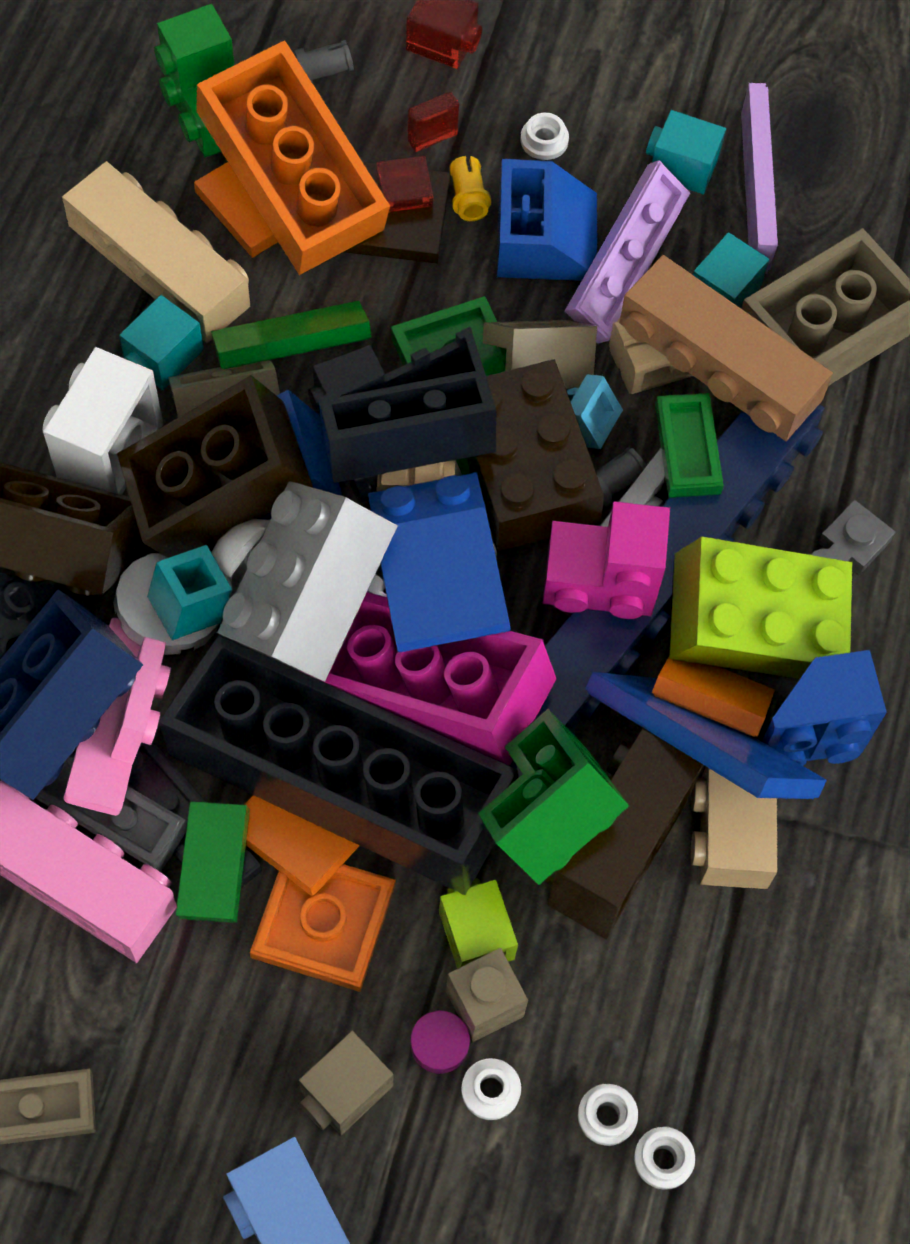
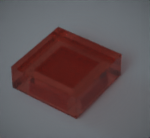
(433, 121)
(405, 183)

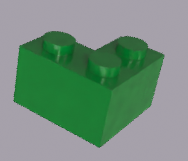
(189, 52)
(554, 803)

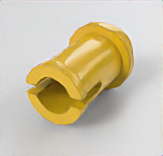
(470, 197)

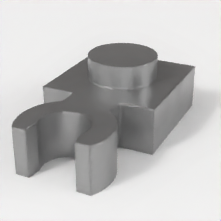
(855, 537)

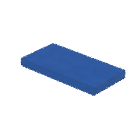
(719, 747)

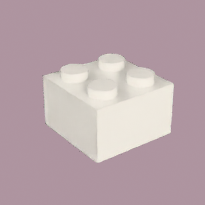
(103, 413)

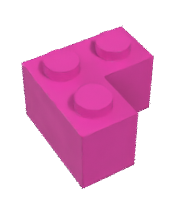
(609, 566)

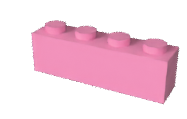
(81, 875)

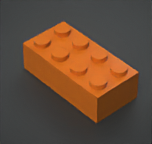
(292, 157)

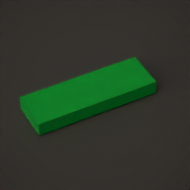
(291, 334)

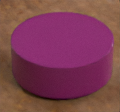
(440, 1042)

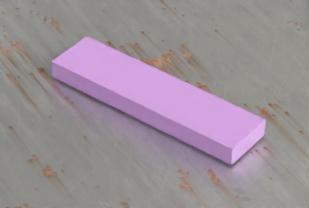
(759, 171)
(628, 249)

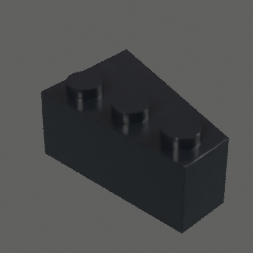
(411, 416)

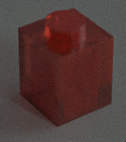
(443, 30)

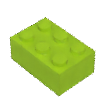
(758, 607)

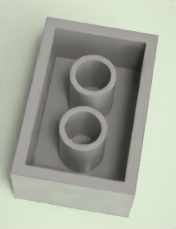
(307, 578)

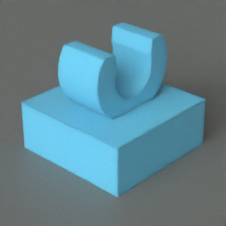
(594, 409)

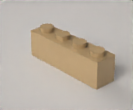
(156, 248)

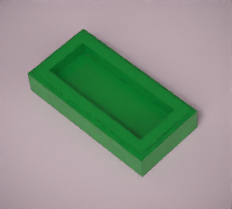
(689, 445)
(213, 862)

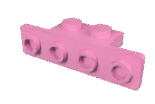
(106, 759)

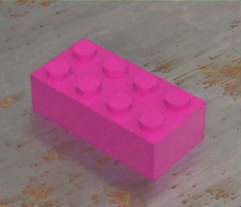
(465, 689)

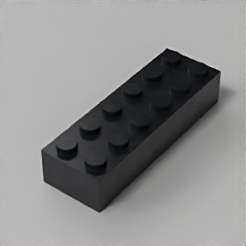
(337, 762)

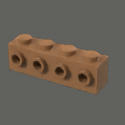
(724, 348)

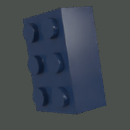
(56, 690)

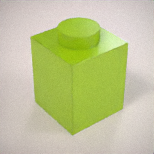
(477, 923)

